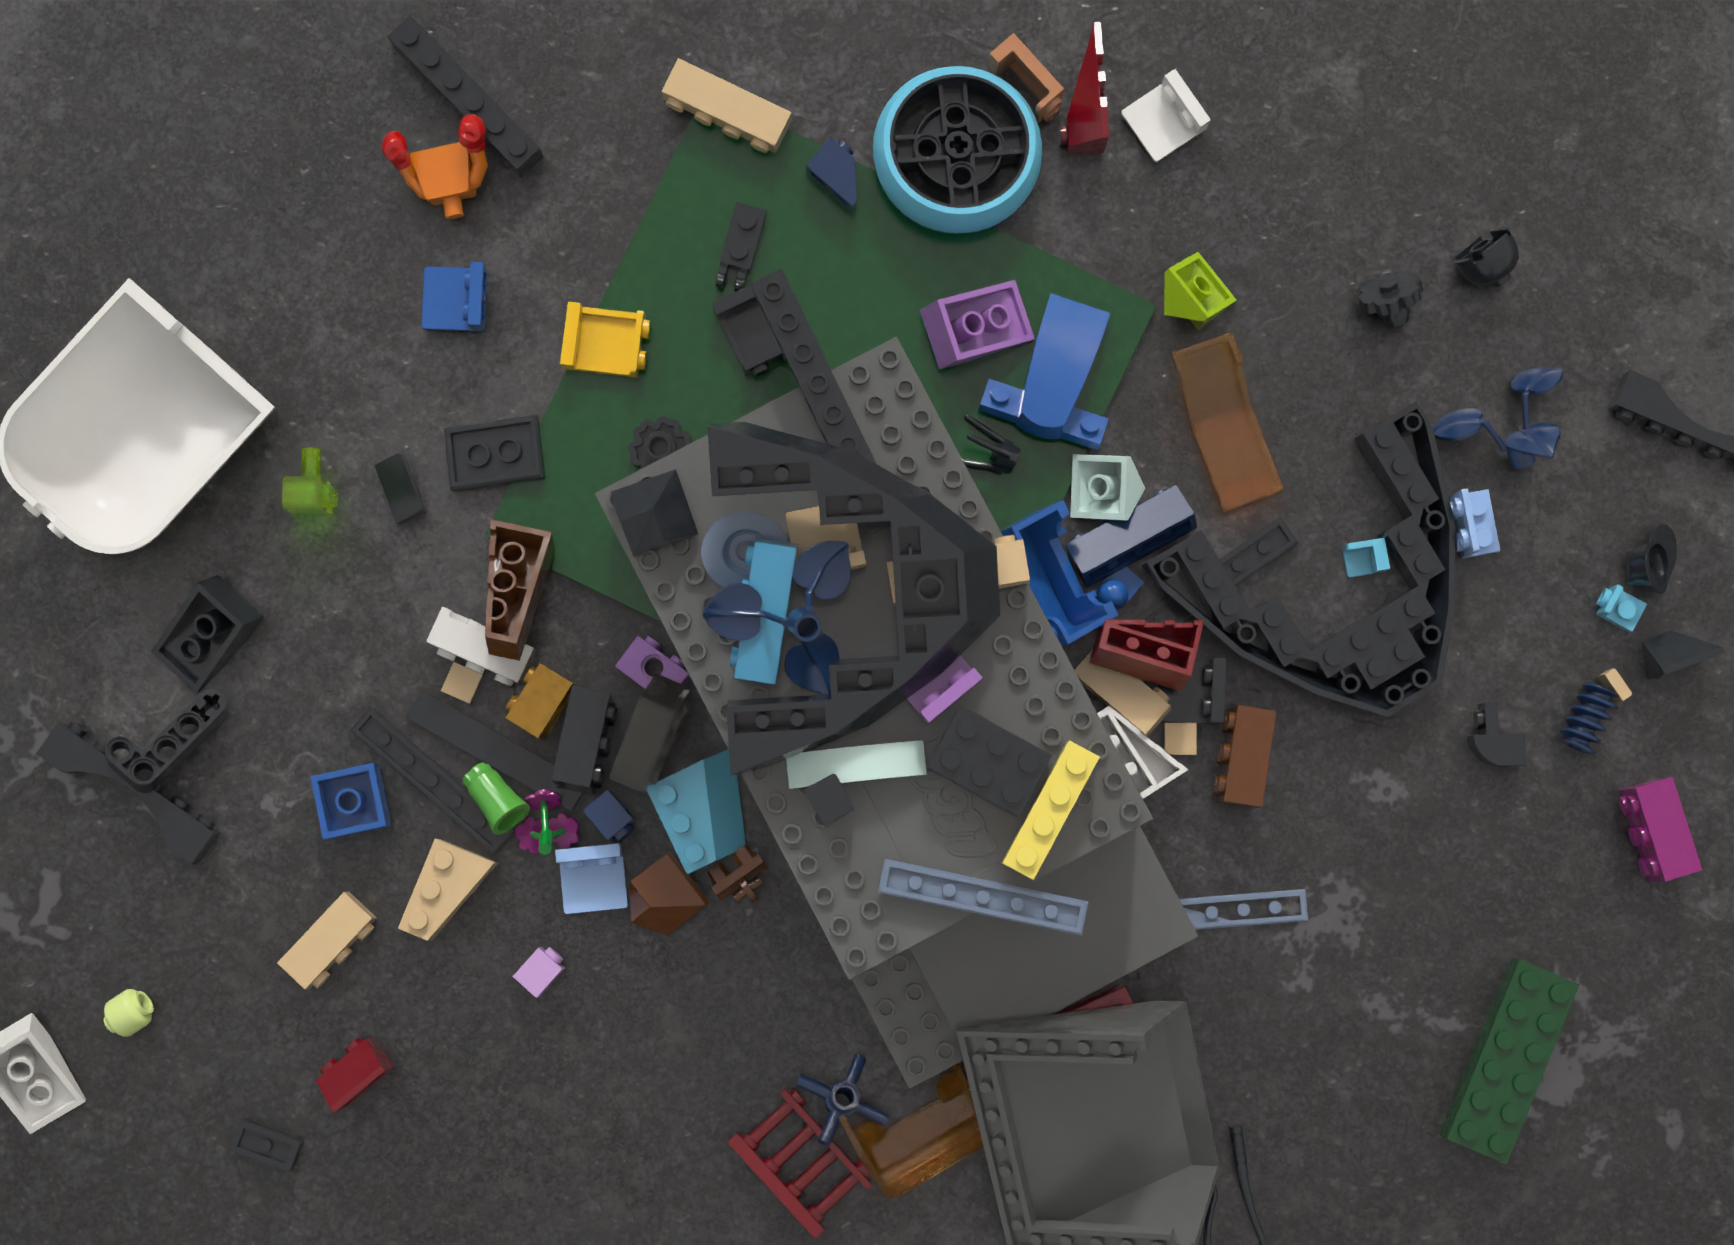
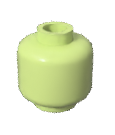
(128, 1012)

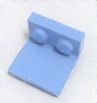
(1474, 523)
(592, 878)

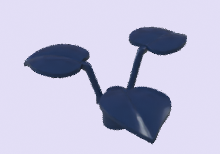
(1520, 445)
(820, 569)

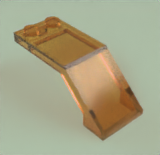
(1225, 422)

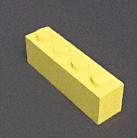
(1050, 810)

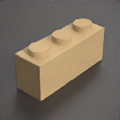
(1125, 694)
(328, 941)

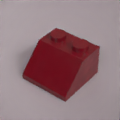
(353, 1074)

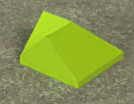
(1195, 291)

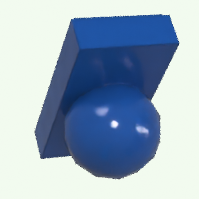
(1118, 588)

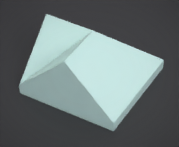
(1104, 487)

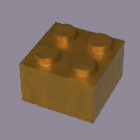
(540, 701)

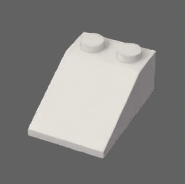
(34, 1075)

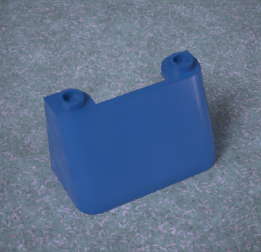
(1053, 578)

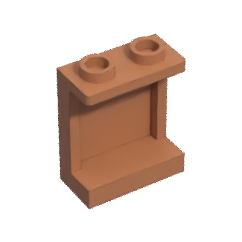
(1031, 72)

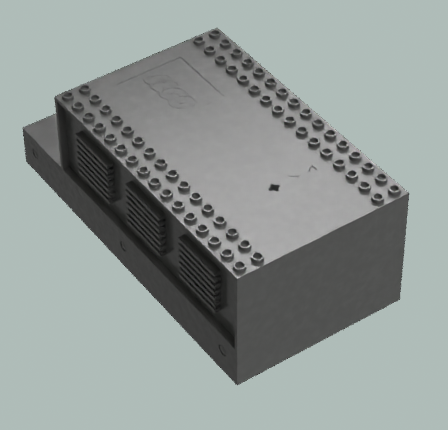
(912, 960)

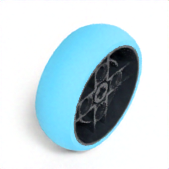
(1014, 145)

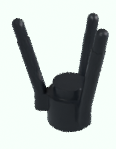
(1002, 453)

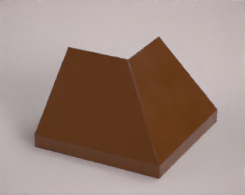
(664, 896)

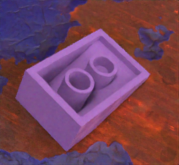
(976, 324)

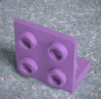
(944, 689)

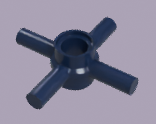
(835, 1110)

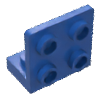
(455, 298)

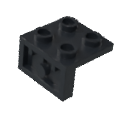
(1202, 696)

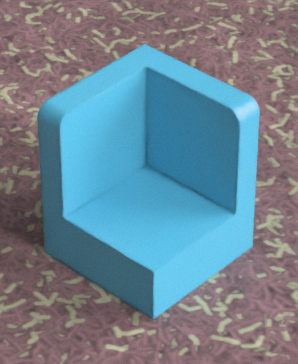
(1365, 557)

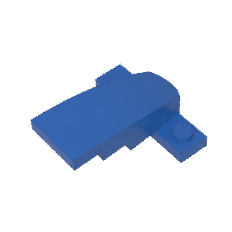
(1055, 377)

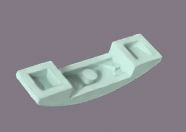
(857, 763)

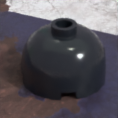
(1489, 259)

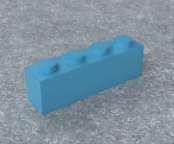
(772, 577)

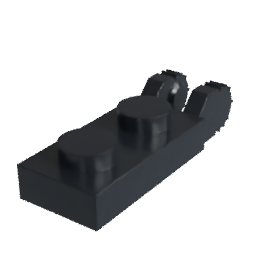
(741, 243)

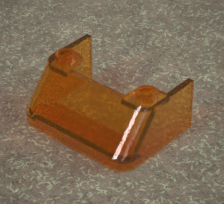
(921, 1142)

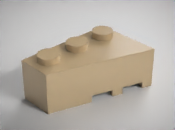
(443, 887)

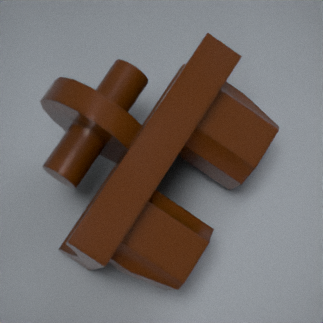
(726, 883)

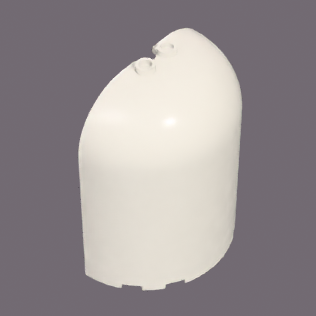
(125, 426)

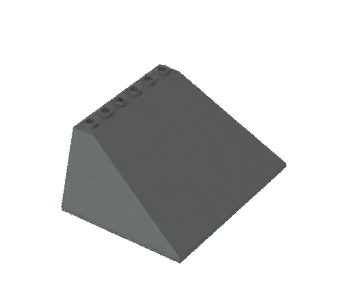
(1094, 1125)

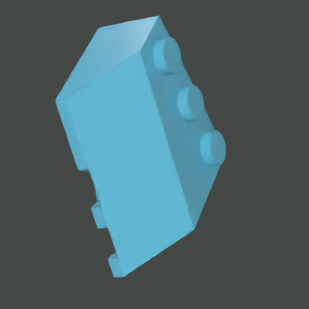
(701, 811)

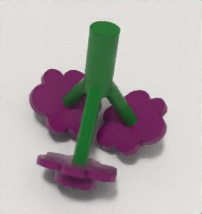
(539, 833)

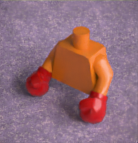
(443, 172)

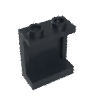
(748, 332)

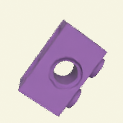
(640, 653)

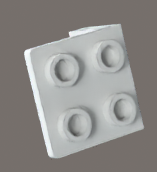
(1166, 117)

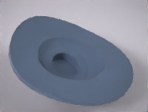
(727, 544)

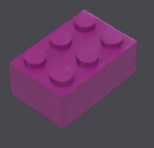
(1659, 830)

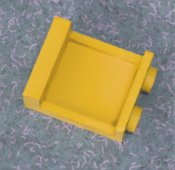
(604, 341)

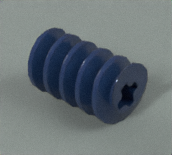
(1588, 717)

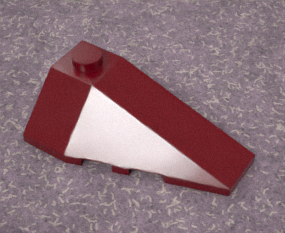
(1087, 119)

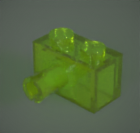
(310, 492)

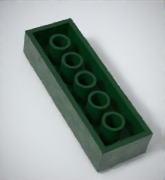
(1509, 1060)

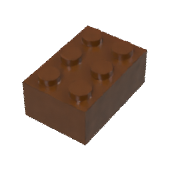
(1244, 756)

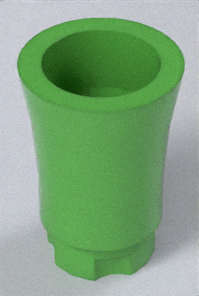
(495, 798)

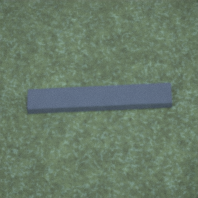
(983, 897)
(1210, 920)

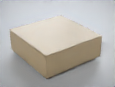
(1613, 681)
(462, 683)
(1180, 738)

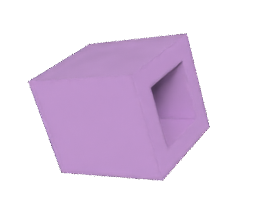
(540, 971)

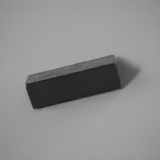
(400, 488)

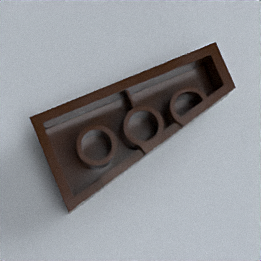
(515, 582)

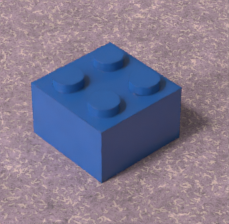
(351, 801)

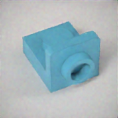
(1620, 608)

